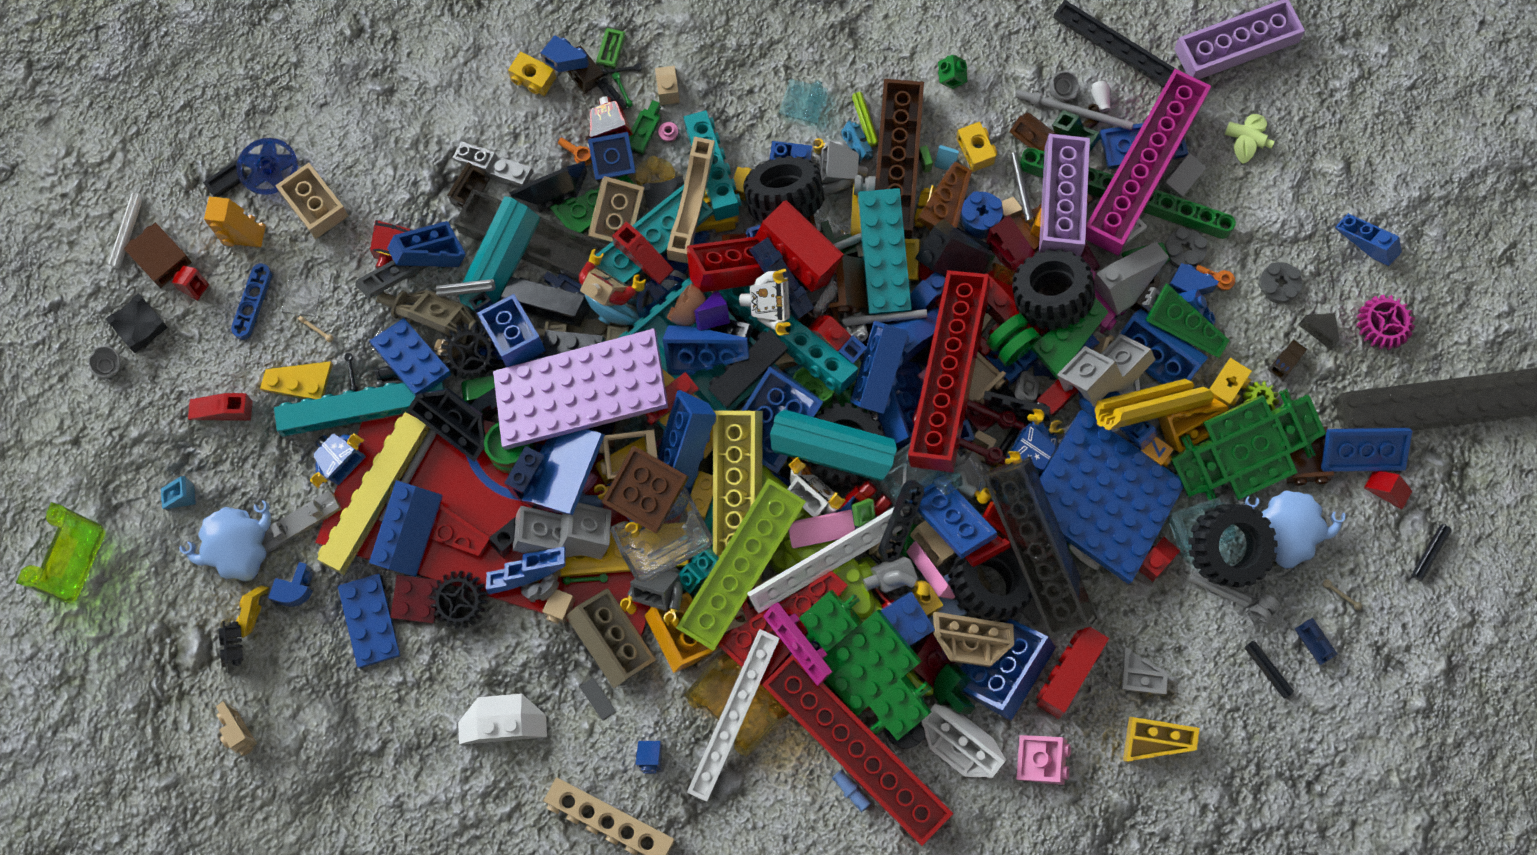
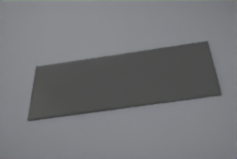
(597, 698)

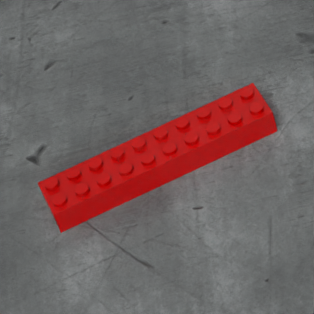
(949, 371)
(858, 751)

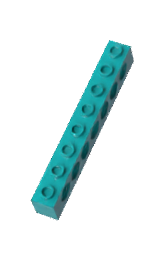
(812, 346)

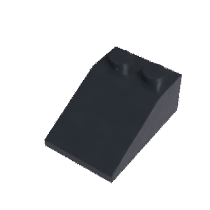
(953, 251)

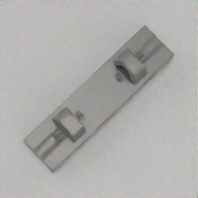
(301, 520)

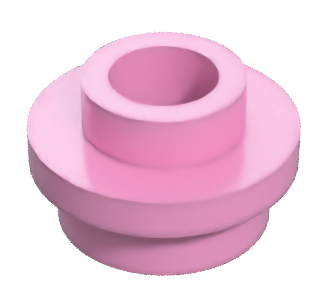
(668, 137)

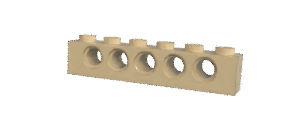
(561, 790)

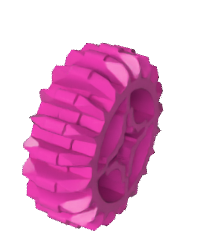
(1369, 316)

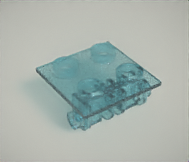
(803, 100)

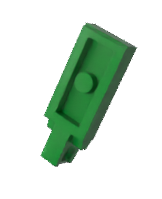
(645, 127)

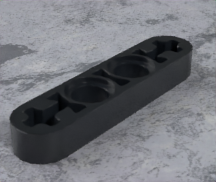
(898, 520)

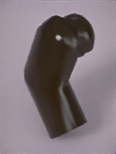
(1090, 123)

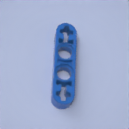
(255, 302)

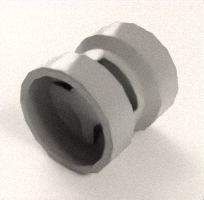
(864, 184)
(1264, 608)

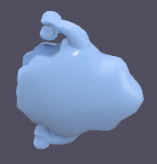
(1297, 526)
(232, 542)

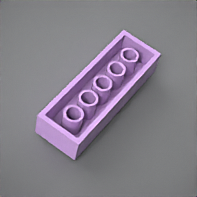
(1239, 39)
(1064, 194)

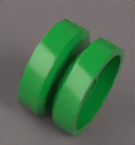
(1012, 339)
(502, 459)

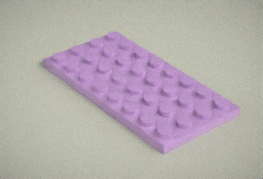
(580, 389)

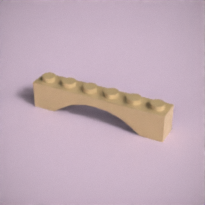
(692, 199)

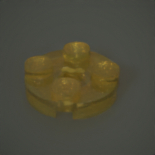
(652, 166)

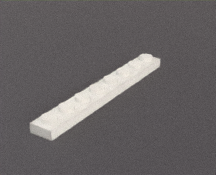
(821, 562)
(733, 715)

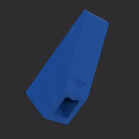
(1371, 239)

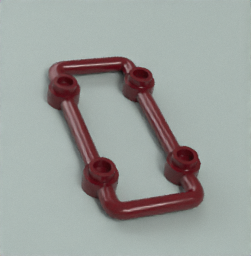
(1005, 420)

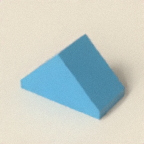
(178, 493)

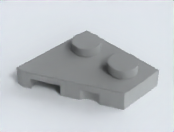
(1142, 676)

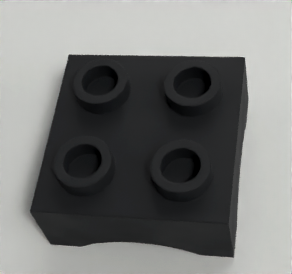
(658, 192)
(136, 323)

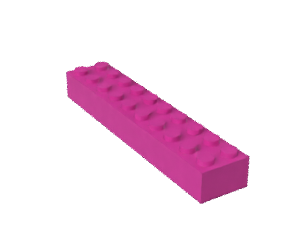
(1146, 162)

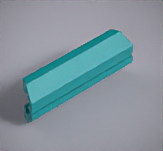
(502, 248)
(832, 445)

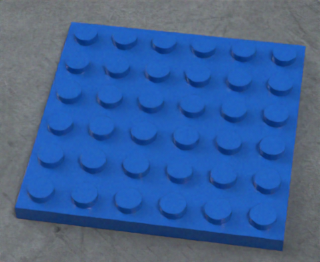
(1108, 496)

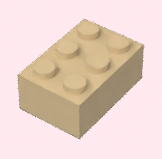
(312, 200)
(614, 206)

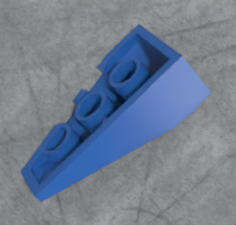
(920, 333)
(695, 349)

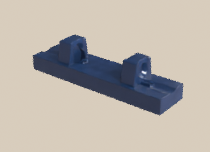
(767, 255)

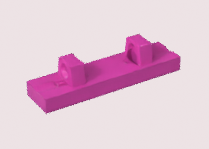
(796, 642)

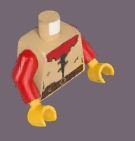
(603, 286)

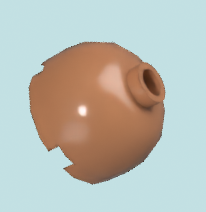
(687, 303)

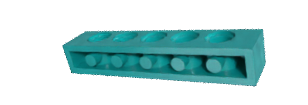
(719, 185)

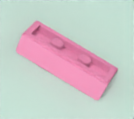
(821, 528)
(929, 571)

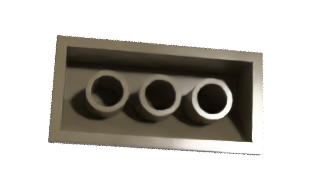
(610, 637)

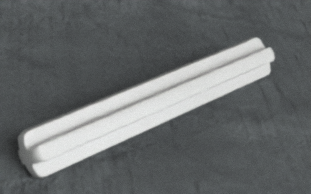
(125, 230)

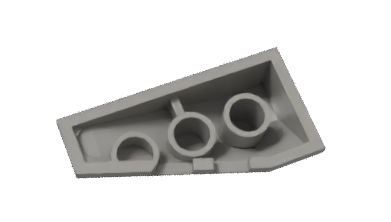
(1127, 278)

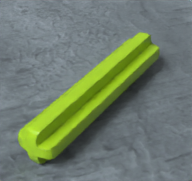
(865, 119)

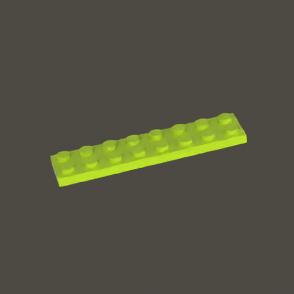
(741, 564)

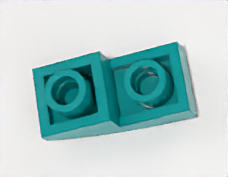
(697, 571)

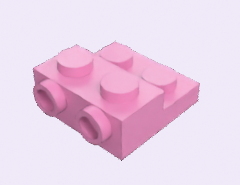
(1043, 759)

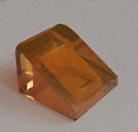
(1003, 273)

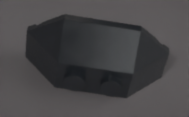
(552, 188)
(451, 419)

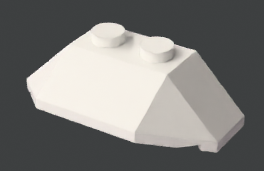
(502, 720)
(962, 743)

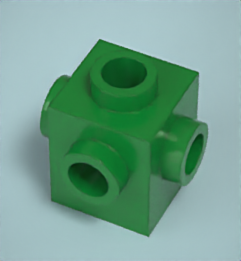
(952, 71)

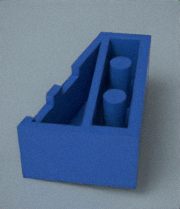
(427, 246)

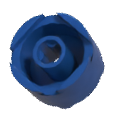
(980, 204)

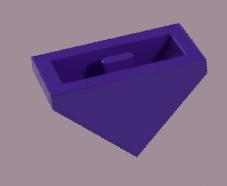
(712, 312)

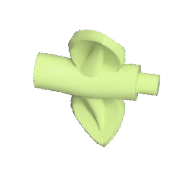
(1249, 137)

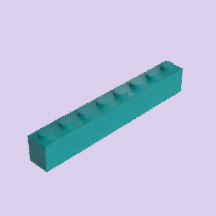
(344, 409)

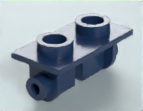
(1316, 641)

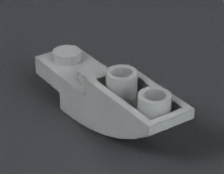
(496, 167)

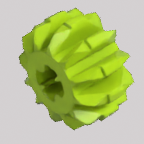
(1258, 390)

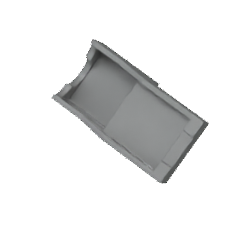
(1106, 372)
(581, 533)

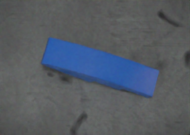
(525, 571)

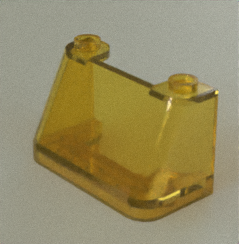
(713, 691)

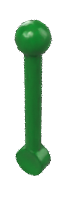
(616, 77)
(603, 578)

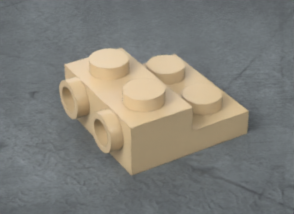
(235, 733)

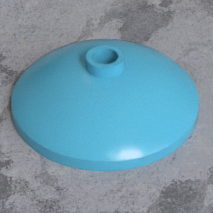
(616, 314)

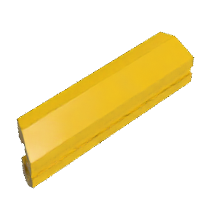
(1150, 403)

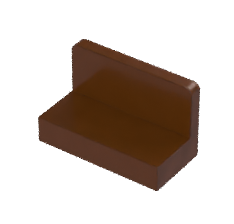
(1031, 131)

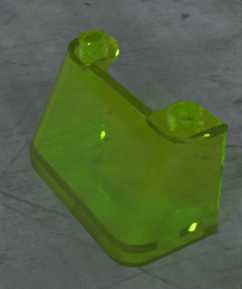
(67, 558)

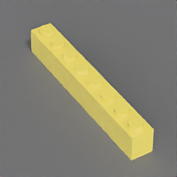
(373, 493)

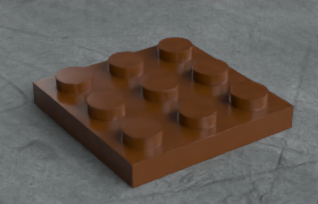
(645, 489)

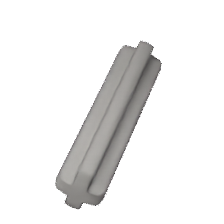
(465, 288)
(1228, 592)

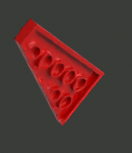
(740, 640)

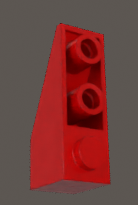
(641, 252)
(221, 407)

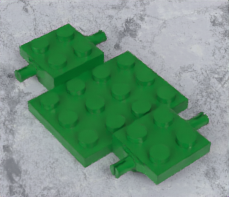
(1249, 446)
(868, 663)

